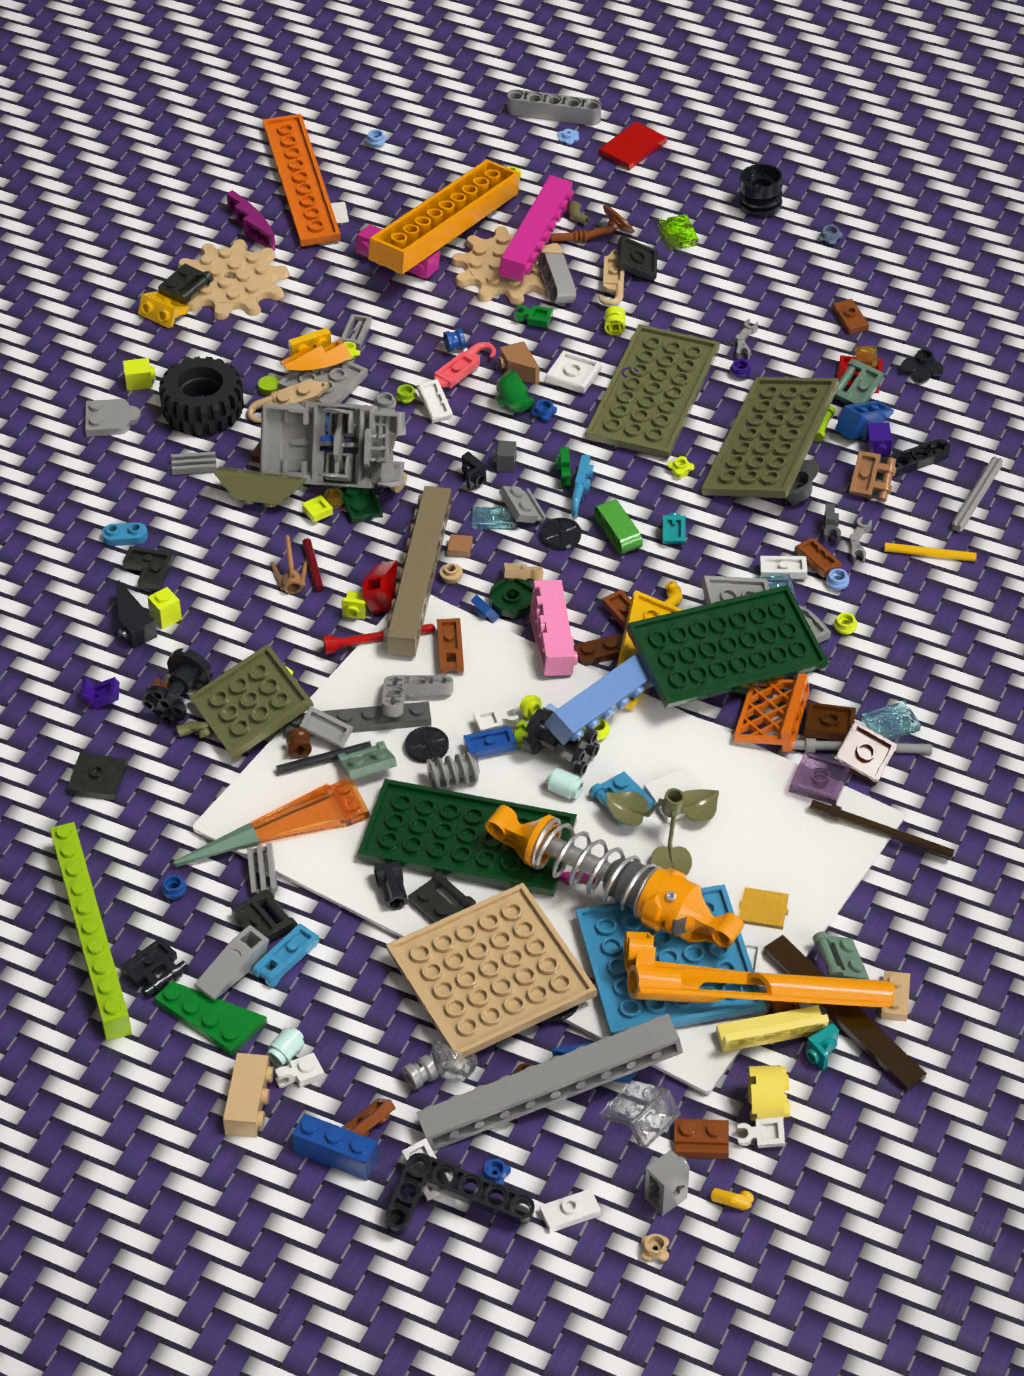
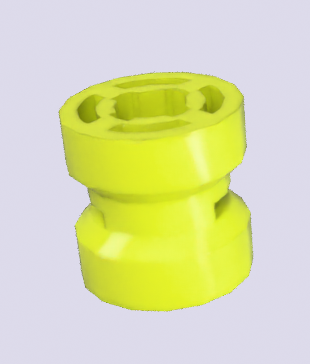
(615, 320)

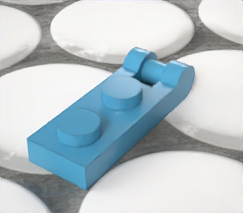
(285, 954)

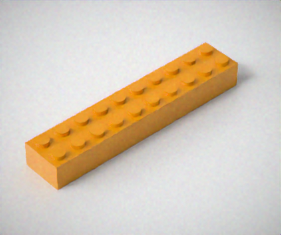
(443, 216)

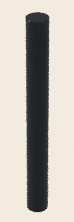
(319, 759)

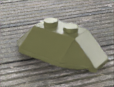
(258, 486)

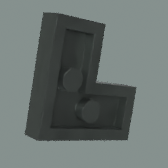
(152, 563)

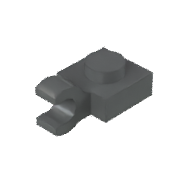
(831, 523)

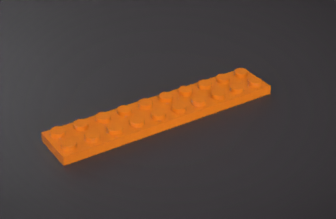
(301, 180)

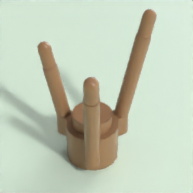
(292, 581)

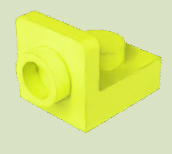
(354, 605)

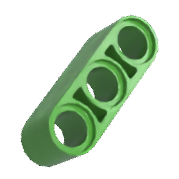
(618, 526)

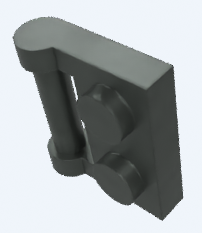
(185, 283)
(433, 904)
(253, 914)

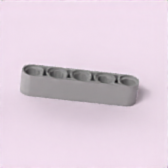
(554, 107)

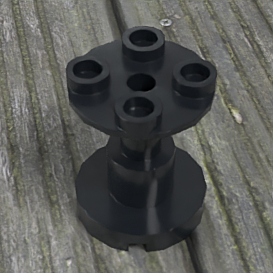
(187, 672)
(541, 737)

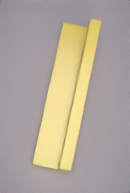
(771, 1028)

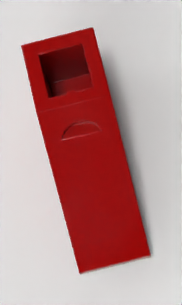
(380, 587)

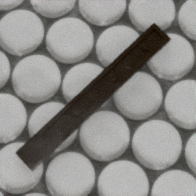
(851, 1019)

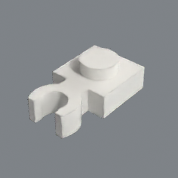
(492, 719)
(767, 1133)

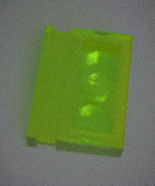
(678, 232)

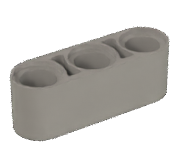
(557, 277)

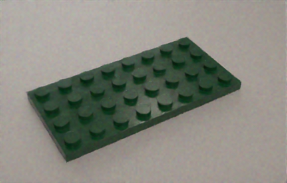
(726, 646)
(447, 833)

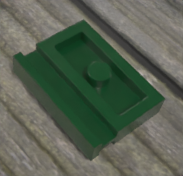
(361, 504)

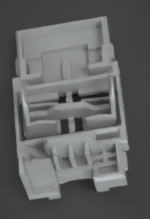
(293, 443)

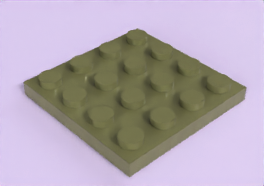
(251, 701)

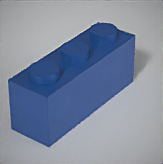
(335, 1146)

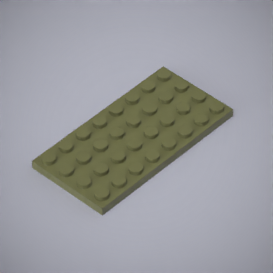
(653, 405)
(770, 437)

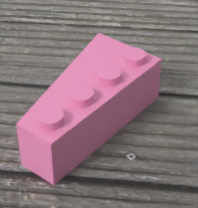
(552, 628)

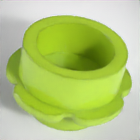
(406, 394)

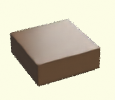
(460, 545)

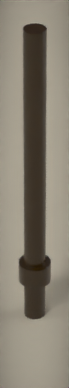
(835, 812)

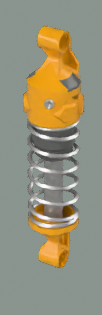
(655, 895)

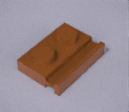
(701, 1138)

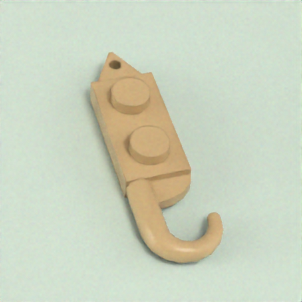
(612, 280)
(299, 393)

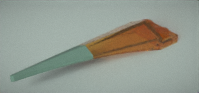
(316, 811)

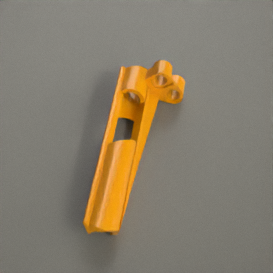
(680, 982)

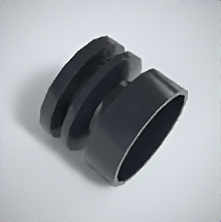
(761, 190)

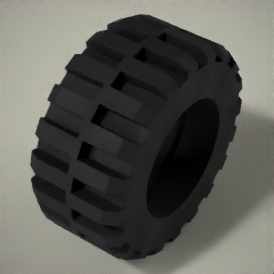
(206, 413)

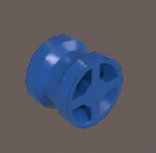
(454, 340)

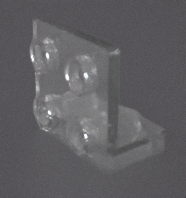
(644, 1109)

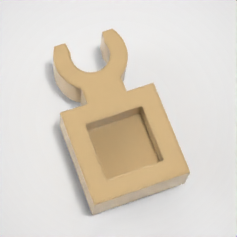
(521, 571)

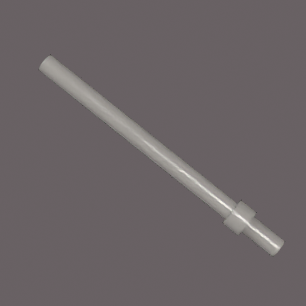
(811, 745)

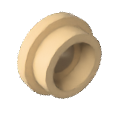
(451, 573)

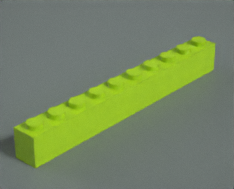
(91, 932)

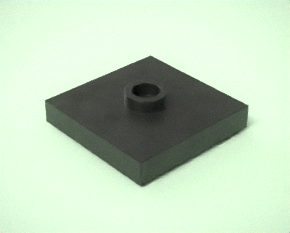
(637, 258)
(97, 776)

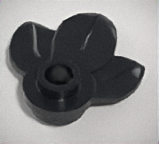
(922, 366)

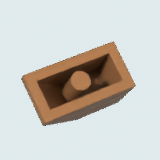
(521, 360)

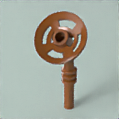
(615, 222)

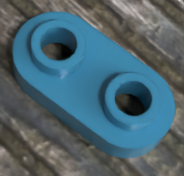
(124, 534)

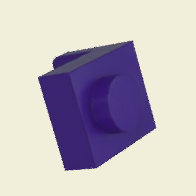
(100, 693)

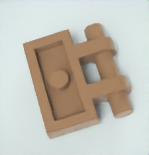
(865, 476)

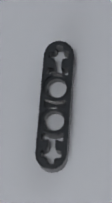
(934, 451)

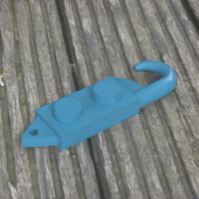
(582, 483)

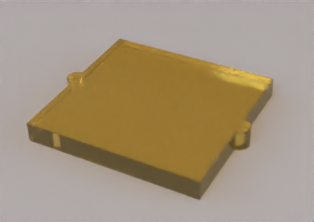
(764, 908)

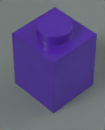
(879, 438)

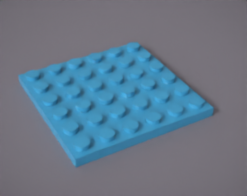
(603, 938)

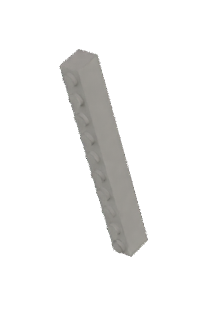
(550, 1082)

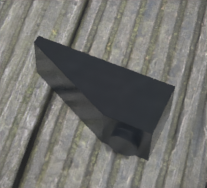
(135, 622)

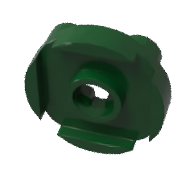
(511, 608)

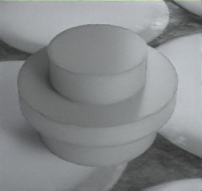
(385, 400)

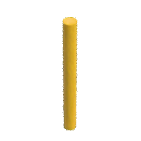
(930, 552)

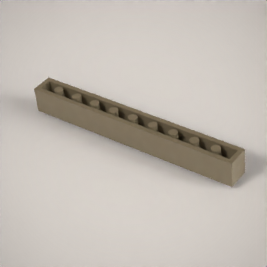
(418, 571)

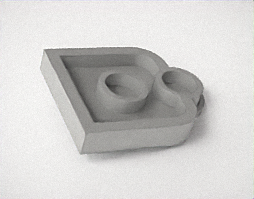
(110, 417)

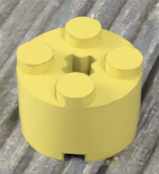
(767, 1090)

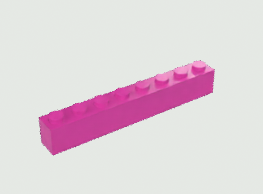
(536, 228)

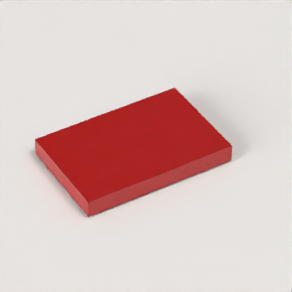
(632, 145)

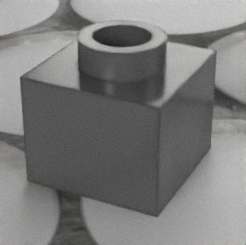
(505, 456)

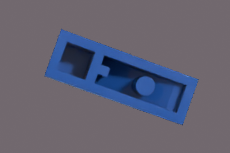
(856, 416)

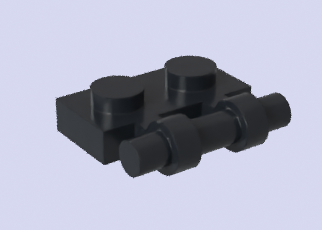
(149, 962)

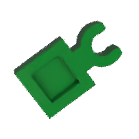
(536, 316)
(563, 465)

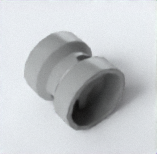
(420, 1072)

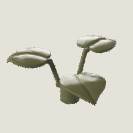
(697, 804)

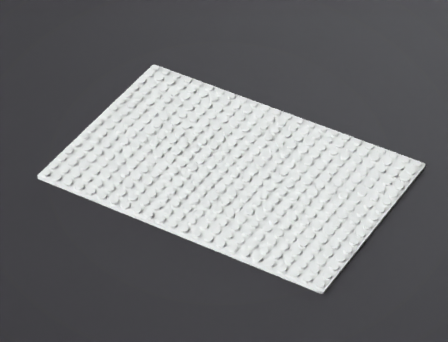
(754, 841)

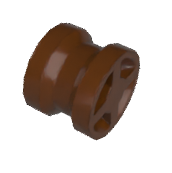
(298, 743)

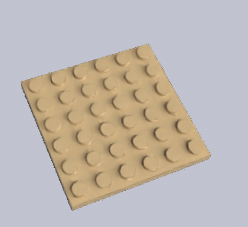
(491, 970)

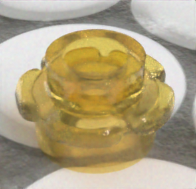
(334, 497)

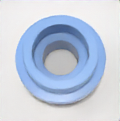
(376, 138)
(837, 579)

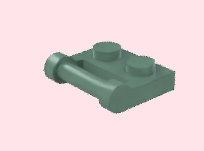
(863, 385)
(366, 761)
(840, 956)

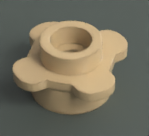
(658, 1241)

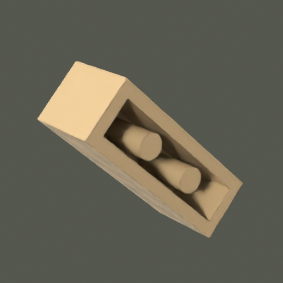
(248, 1095)

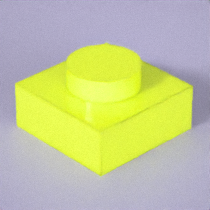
(317, 508)

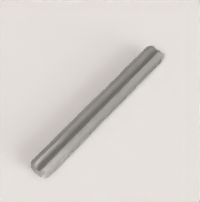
(976, 494)

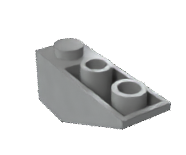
(233, 962)

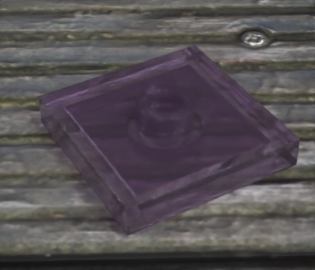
(820, 778)

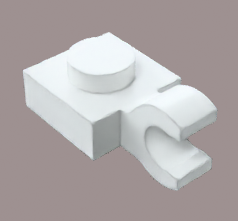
(301, 1070)

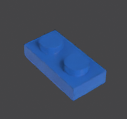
(490, 742)

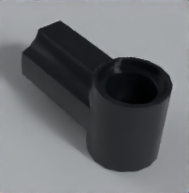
(390, 879)

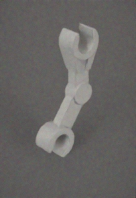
(742, 347)
(857, 549)

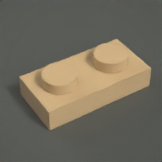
(899, 1009)

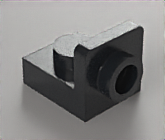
(473, 470)

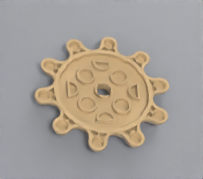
(483, 268)
(251, 283)

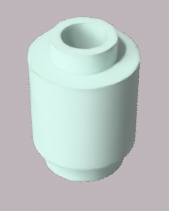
(564, 783)
(285, 1046)

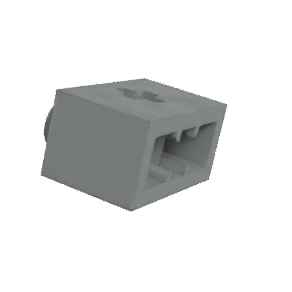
(667, 1182)

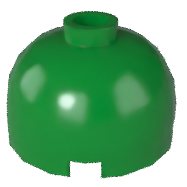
(513, 393)

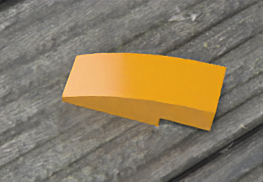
(317, 356)

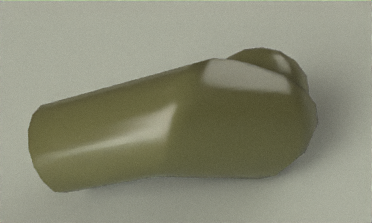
(575, 213)
(192, 727)

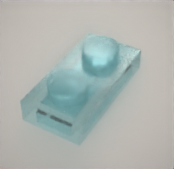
(493, 518)

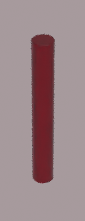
(313, 566)

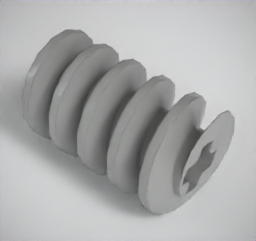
(453, 770)

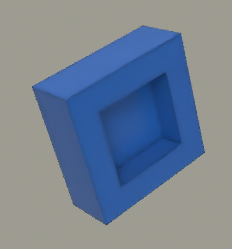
(484, 609)

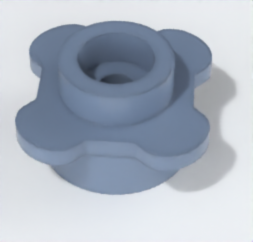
(830, 234)

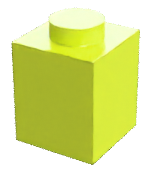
(138, 374)
(164, 608)

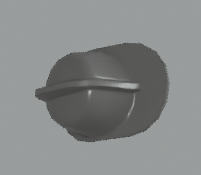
(802, 485)

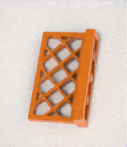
(790, 713)

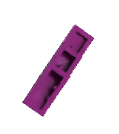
(251, 219)

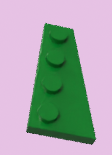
(216, 1020)

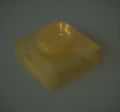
(866, 355)

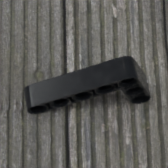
(453, 1189)

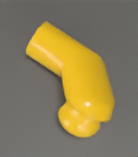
(673, 593)
(739, 1201)

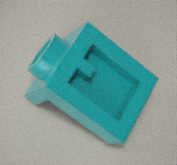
(673, 529)
(821, 1044)

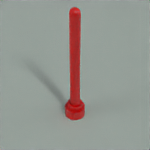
(334, 643)

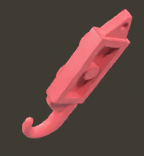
(462, 365)

